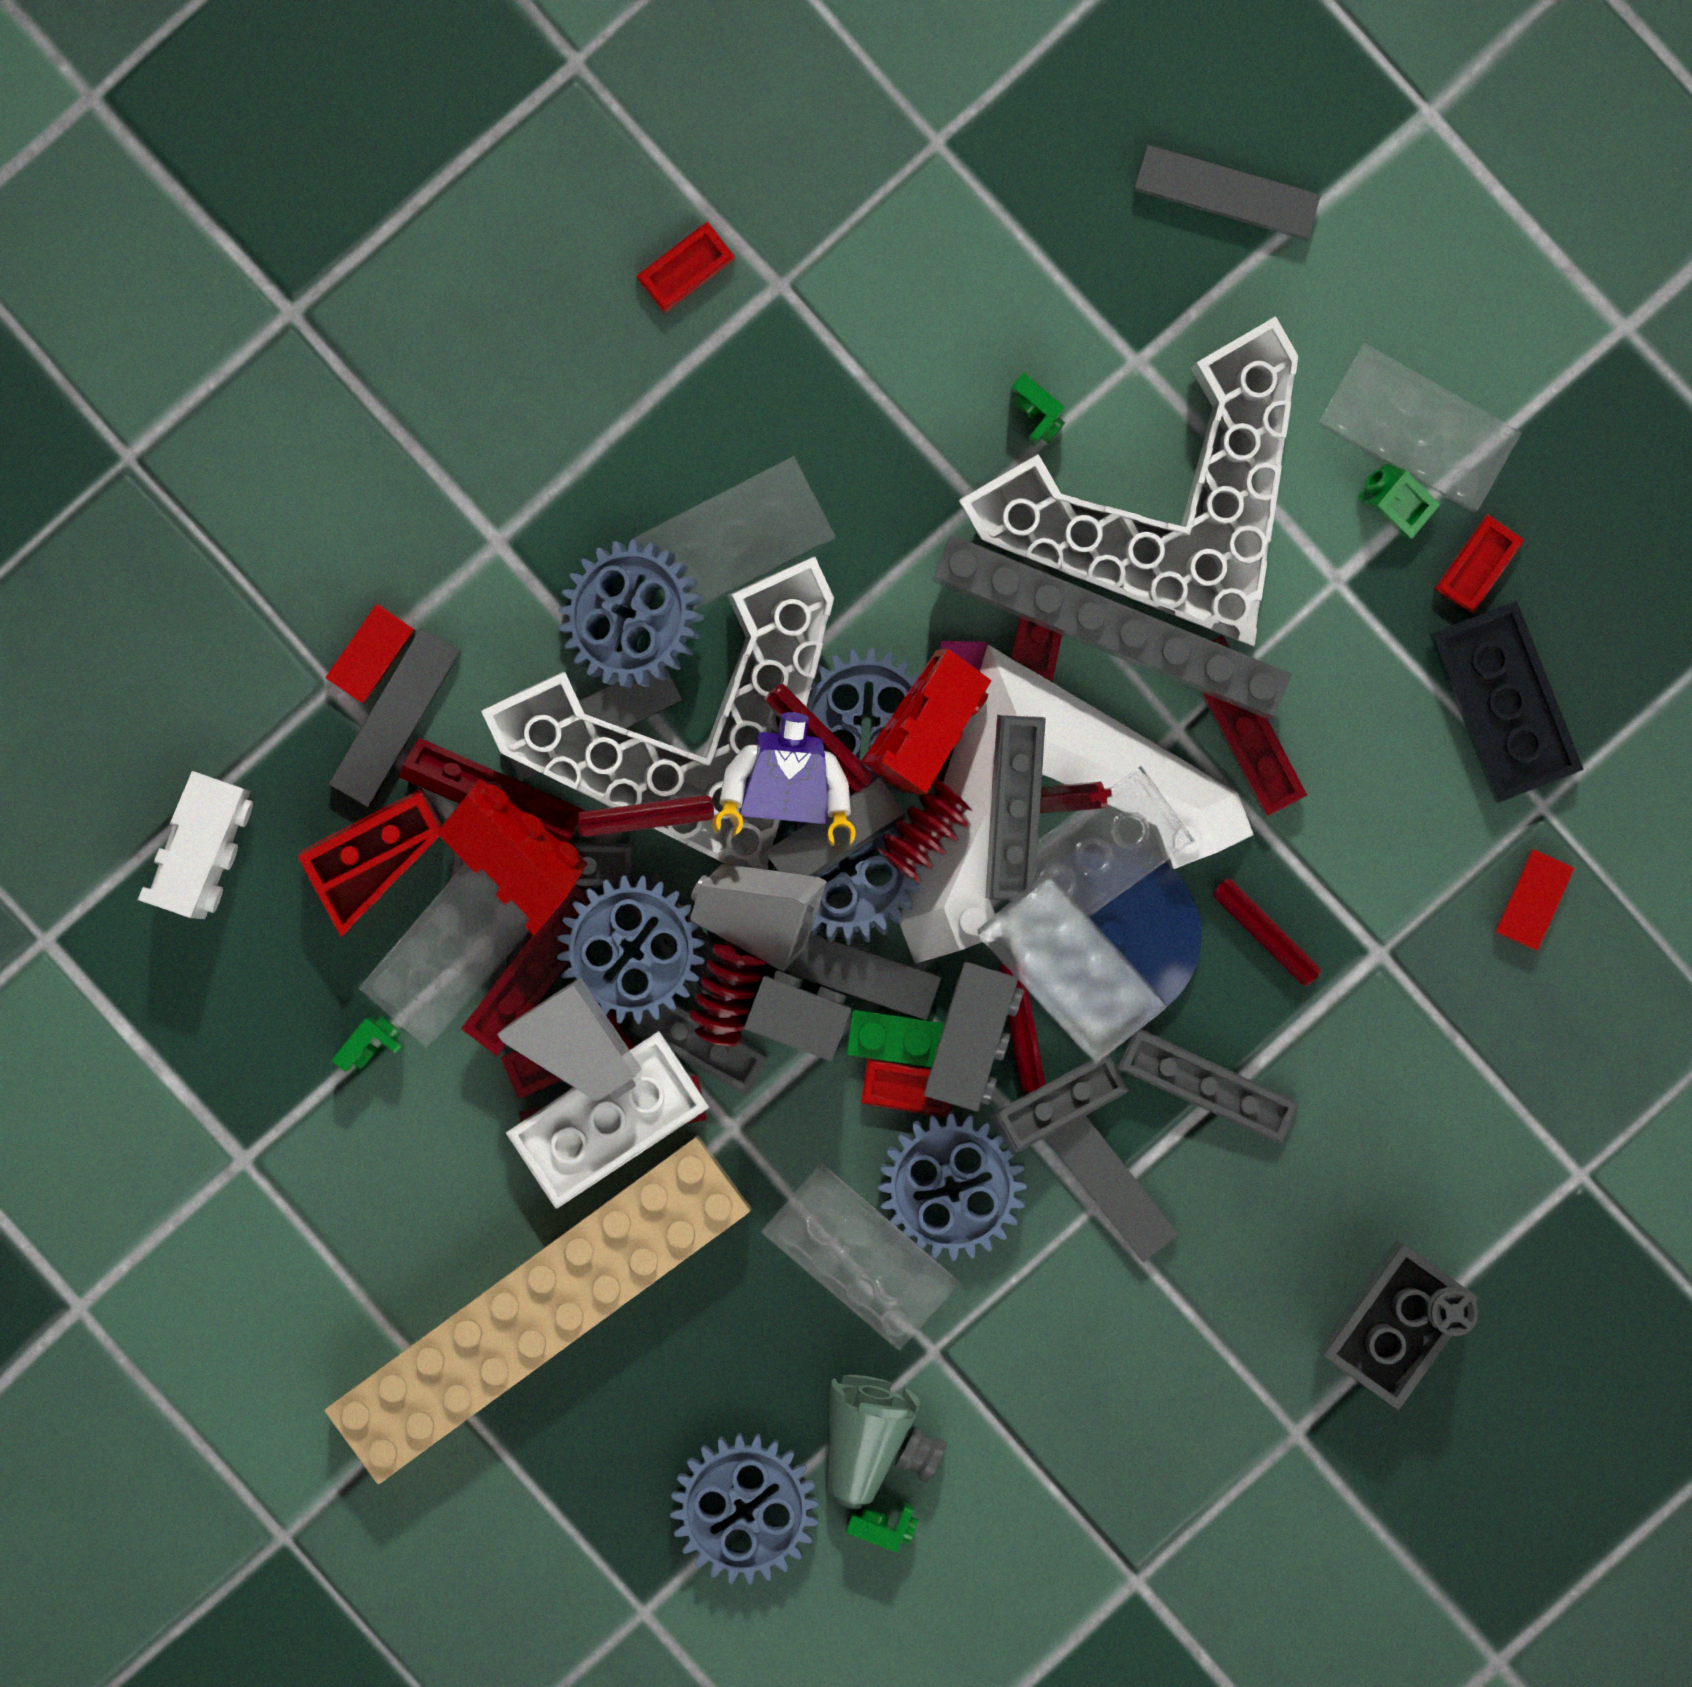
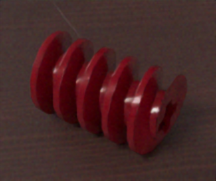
(925, 831)
(729, 995)

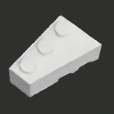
(199, 847)

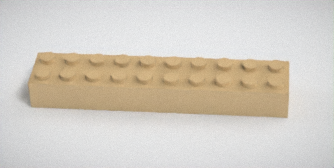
(538, 1309)

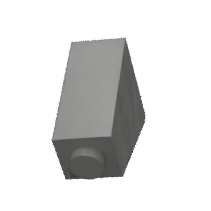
(759, 910)
(575, 1043)

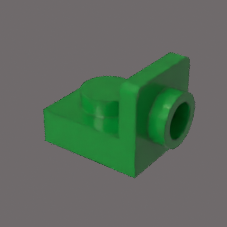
(1034, 401)
(1398, 499)
(359, 1046)
(873, 1527)

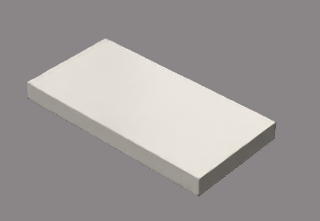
(584, 1140)

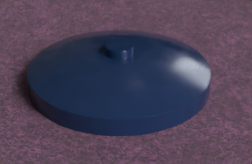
(1156, 930)

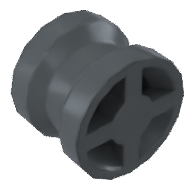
(1459, 1317)
(920, 1454)

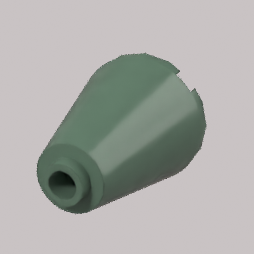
(865, 1435)

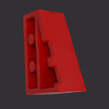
(928, 723)
(513, 851)
(368, 856)

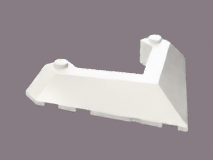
(1217, 558)
(783, 643)
(1078, 748)

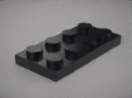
(1506, 702)

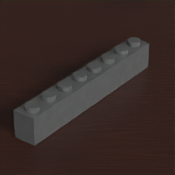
(1111, 627)

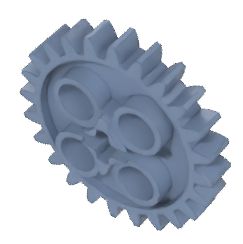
(667, 625)
(855, 675)
(869, 903)
(662, 976)
(965, 1225)
(769, 1541)

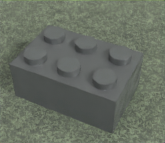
(798, 1016)
(973, 1037)
(1386, 1329)

